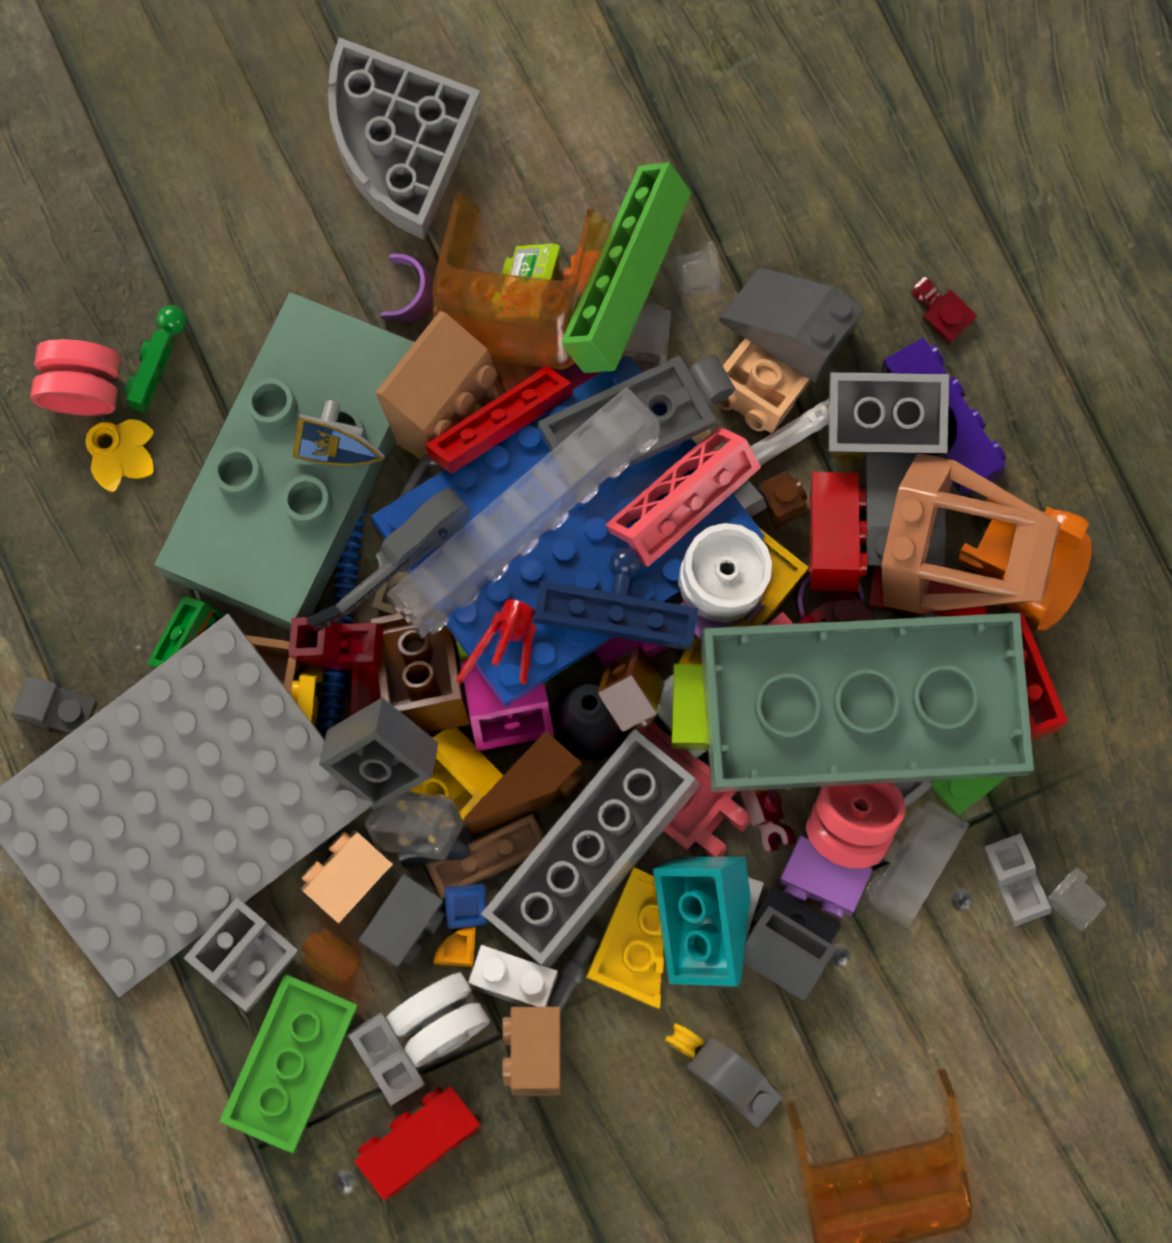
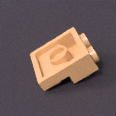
(763, 387)

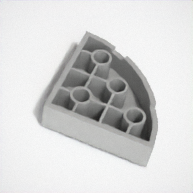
(398, 131)

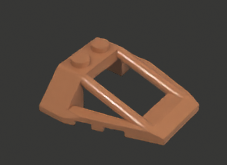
(903, 563)

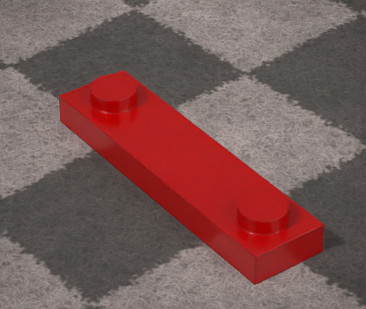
(499, 419)

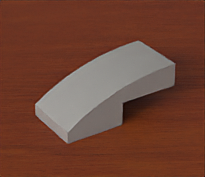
(1017, 880)
(385, 1059)

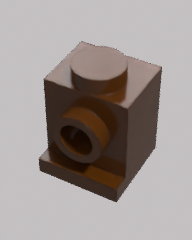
(784, 499)

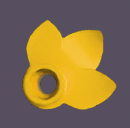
(125, 454)

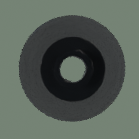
(585, 724)

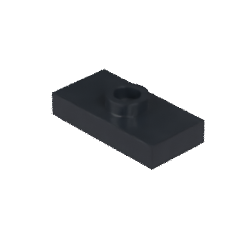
(798, 913)

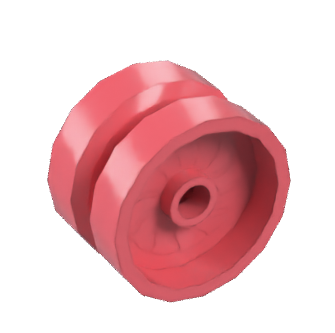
(76, 377)
(855, 823)

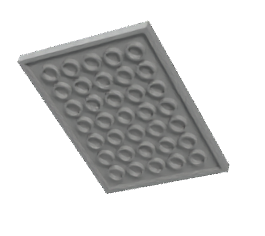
(173, 805)

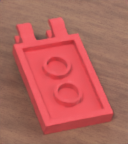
(705, 808)

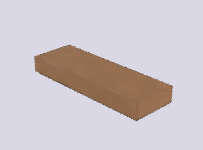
(488, 855)

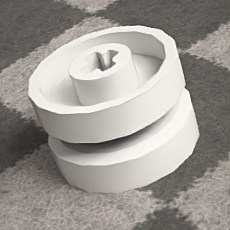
(745, 566)
(440, 1024)

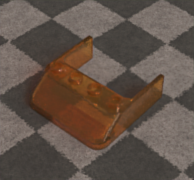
(512, 314)
(889, 1192)

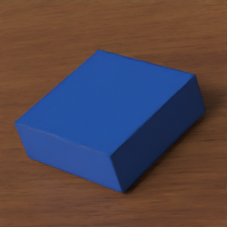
(465, 906)

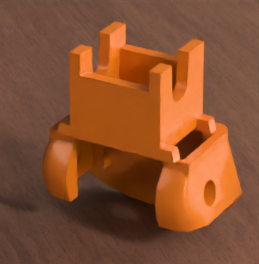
(1067, 569)

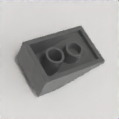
(793, 319)
(882, 480)

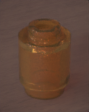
(331, 956)

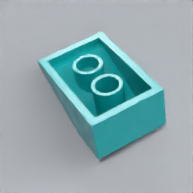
(703, 918)

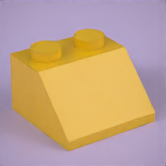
(459, 772)

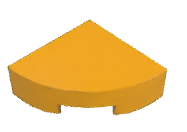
(457, 949)

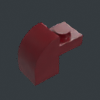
(336, 646)

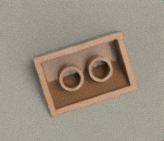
(435, 383)

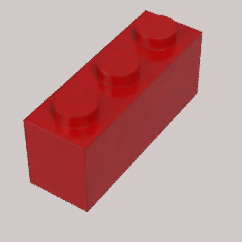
(836, 532)
(1044, 706)
(416, 1142)

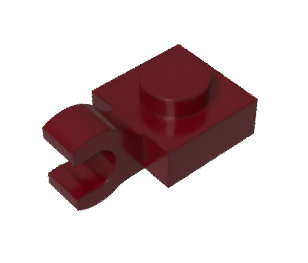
(945, 313)
(766, 812)

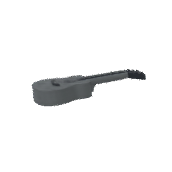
(423, 532)

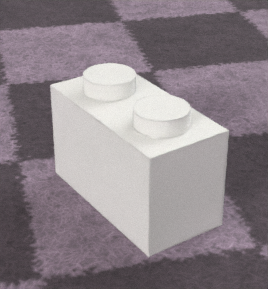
(512, 978)

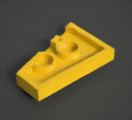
(632, 944)

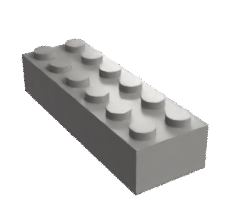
(591, 849)

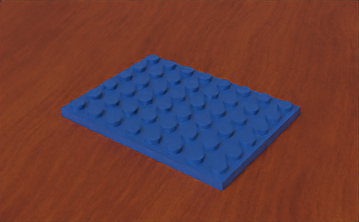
(569, 555)

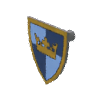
(331, 441)

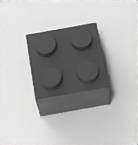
(379, 753)

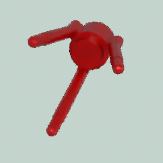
(512, 625)

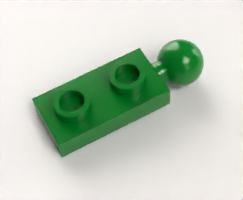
(154, 356)

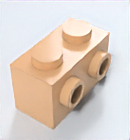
(344, 875)

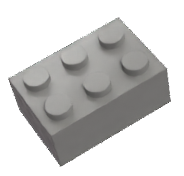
(888, 412)

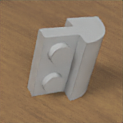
(241, 955)

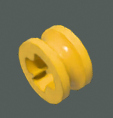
(684, 1041)

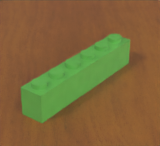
(626, 268)

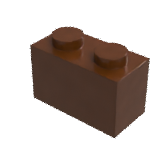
(631, 689)

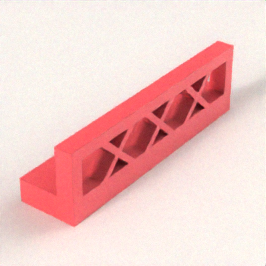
(688, 497)

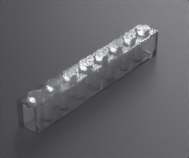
(524, 513)

